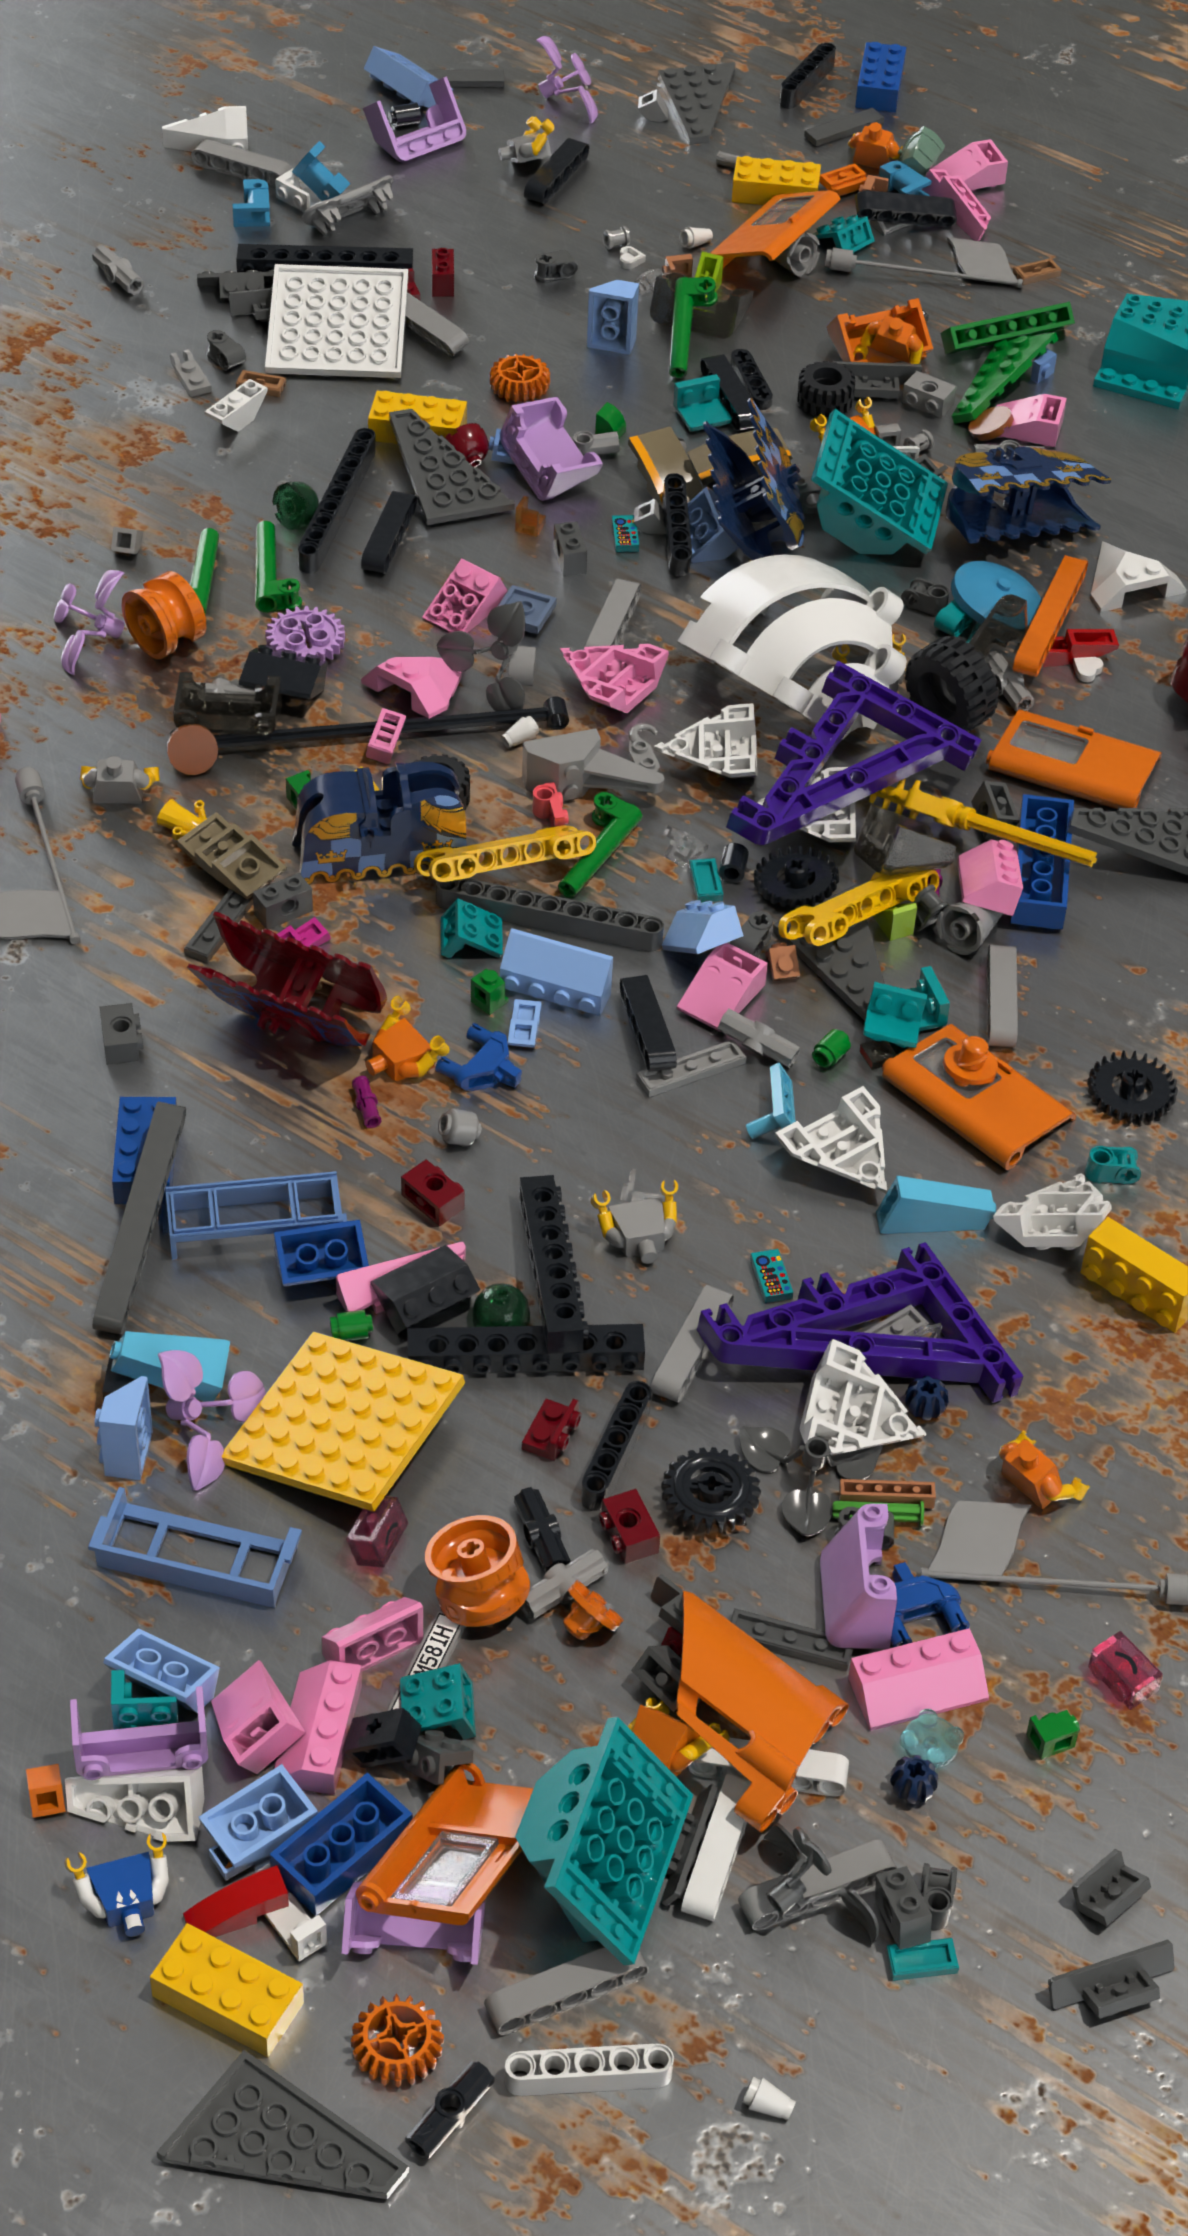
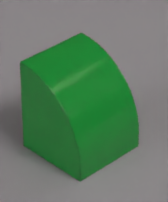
(610, 420)

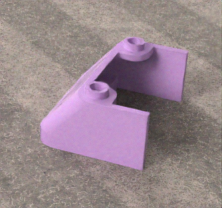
(443, 127)
(140, 1748)
(368, 1930)

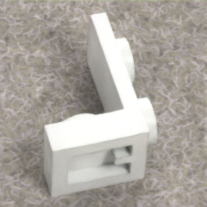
(289, 191)
(297, 1929)

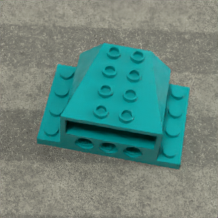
(1147, 351)
(873, 492)
(605, 1836)

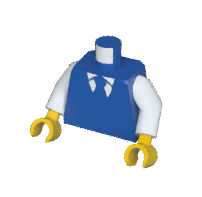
(123, 1888)

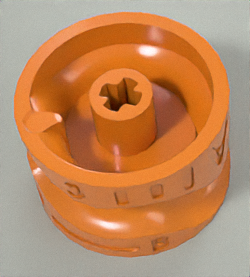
(163, 614)
(477, 1570)

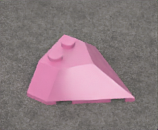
(616, 674)
(425, 677)

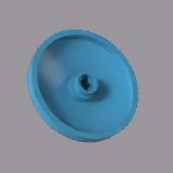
(983, 583)

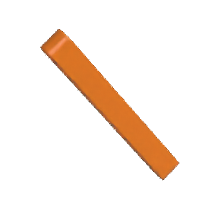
(1050, 616)

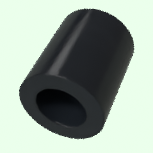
(405, 115)
(733, 863)

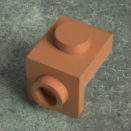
(875, 183)
(679, 263)
(783, 961)

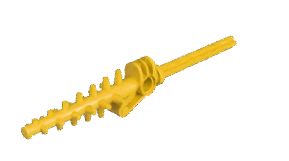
(956, 815)

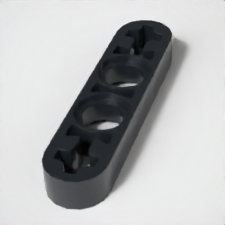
(754, 378)

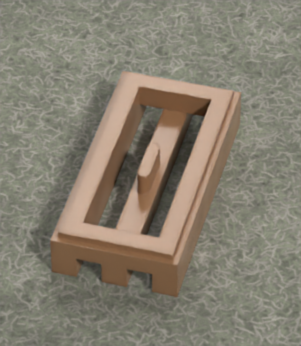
(1037, 271)
(273, 383)

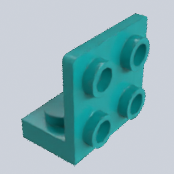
(847, 233)
(699, 402)
(473, 926)
(937, 1003)
(894, 1015)
(440, 1699)
(138, 1712)

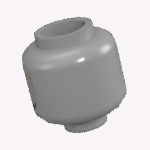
(459, 1127)

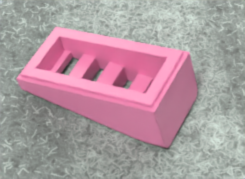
(381, 750)

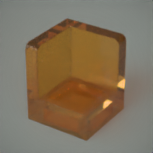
(528, 520)

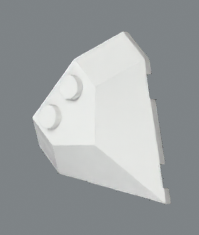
(1126, 572)
(719, 744)
(837, 826)
(843, 1141)
(1055, 1215)
(853, 1405)

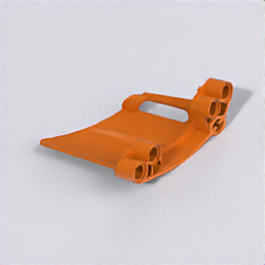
(761, 1698)

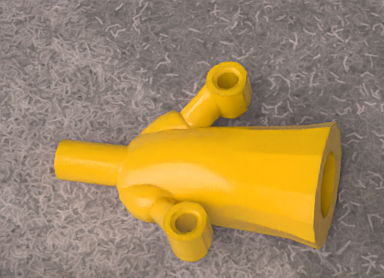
(180, 819)

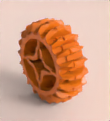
(519, 378)
(418, 2027)

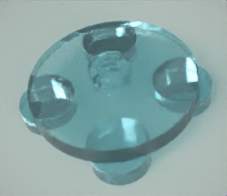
(932, 1738)

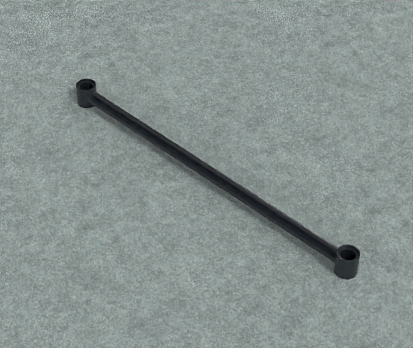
(553, 711)

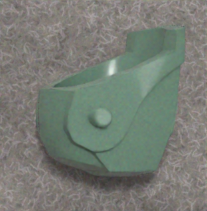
(921, 150)

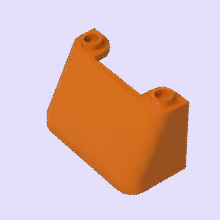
(848, 330)

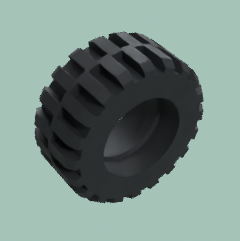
(953, 682)

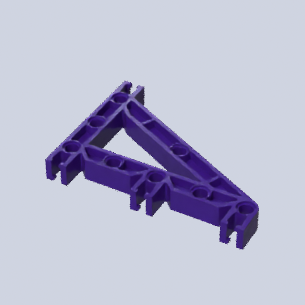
(796, 803)
(801, 1330)

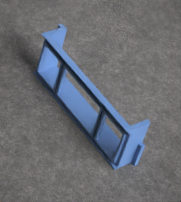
(249, 1192)
(186, 1575)

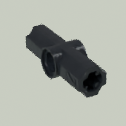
(541, 1528)
(438, 2124)

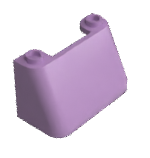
(544, 449)
(856, 1604)

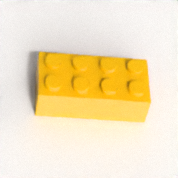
(761, 179)
(440, 413)
(1137, 1273)
(227, 1990)

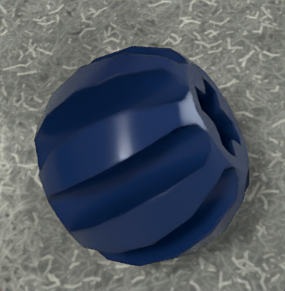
(926, 1398)
(914, 1779)

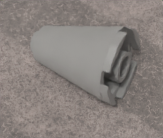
(800, 255)
(965, 926)

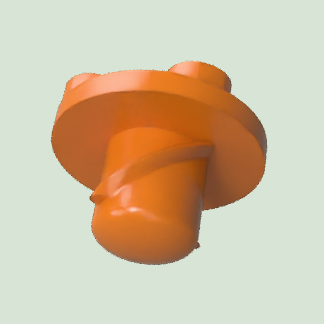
(971, 1062)
(589, 1613)

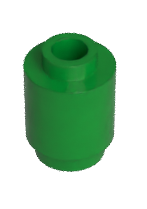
(831, 1048)
(351, 1325)

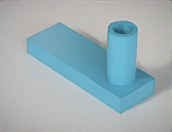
(783, 1105)

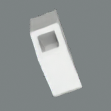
(239, 406)

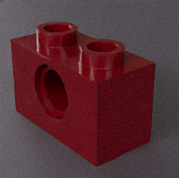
(442, 272)
(433, 1192)
(629, 1511)

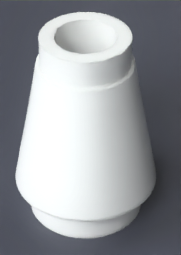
(693, 237)
(523, 730)
(768, 2099)

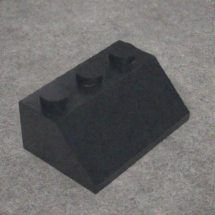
(299, 675)
(424, 1287)

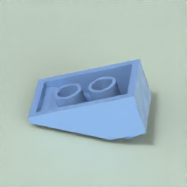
(258, 1817)

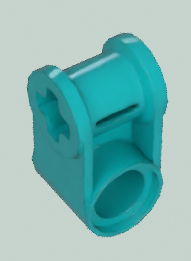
(952, 620)
(1112, 1164)

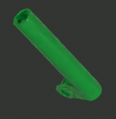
(688, 294)
(204, 565)
(269, 592)
(618, 822)

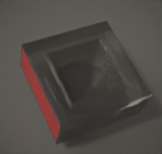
(876, 1053)

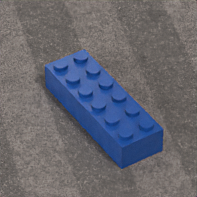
(1043, 874)

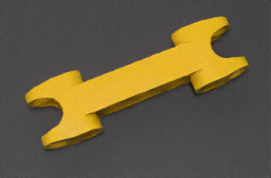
(464, 861)
(833, 917)

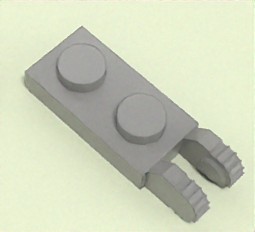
(190, 374)

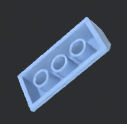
(402, 75)
(557, 972)

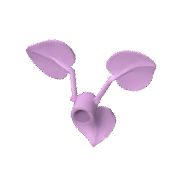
(553, 84)
(105, 623)
(180, 1376)

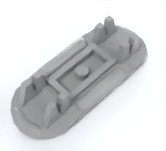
(327, 211)

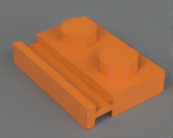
(844, 179)

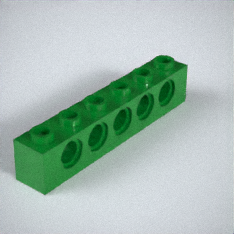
(1007, 327)

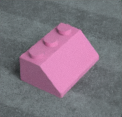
(376, 1635)

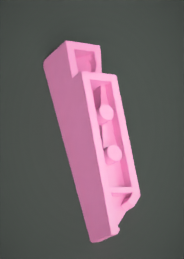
(969, 212)
(355, 1287)

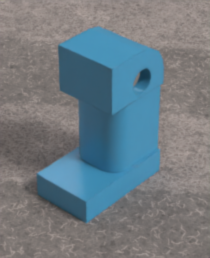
(318, 177)
(904, 179)
(256, 208)

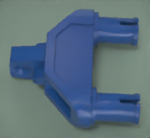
(487, 1066)
(921, 1598)

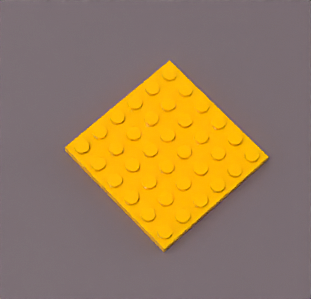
(343, 1420)

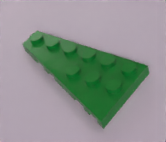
(1002, 366)

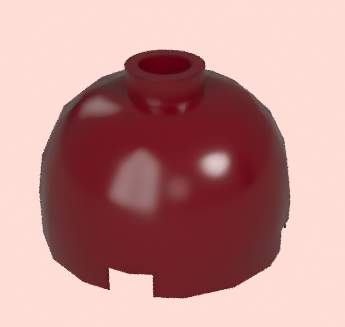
(471, 442)

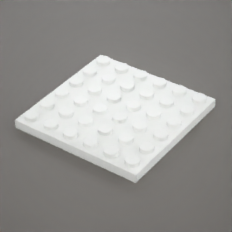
(337, 321)

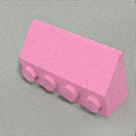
(991, 876)
(917, 1676)
(325, 1708)

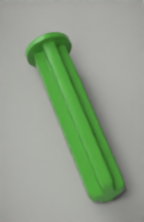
(901, 1511)

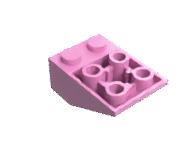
(977, 164)
(1036, 419)
(465, 598)
(723, 982)
(255, 1719)

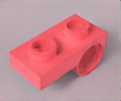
(549, 804)

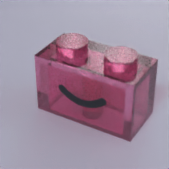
(377, 1533)
(1125, 1670)

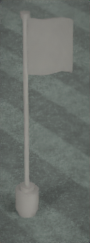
(975, 258)
(33, 911)
(983, 1539)

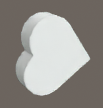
(631, 257)
(1087, 668)

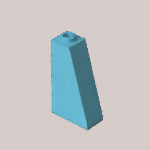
(933, 1206)
(138, 1356)

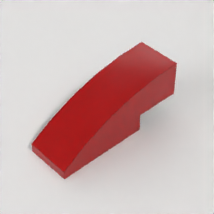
(1079, 644)
(239, 1903)

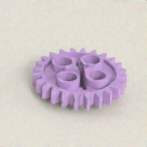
(322, 633)

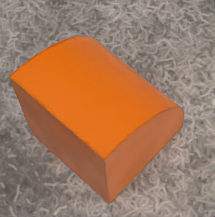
(45, 1790)

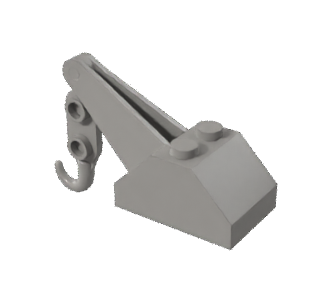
(579, 764)

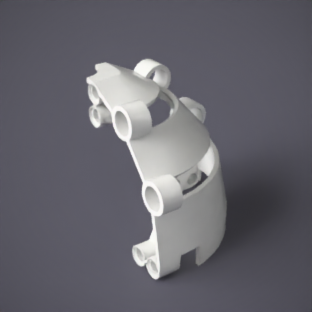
(841, 616)

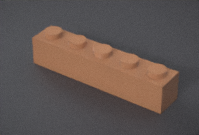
(888, 1491)

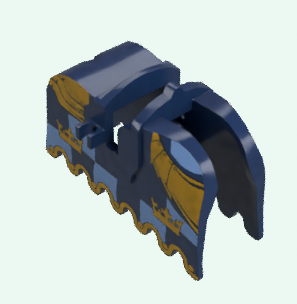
(1035, 491)
(752, 498)
(359, 829)

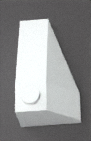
(223, 126)
(142, 1801)

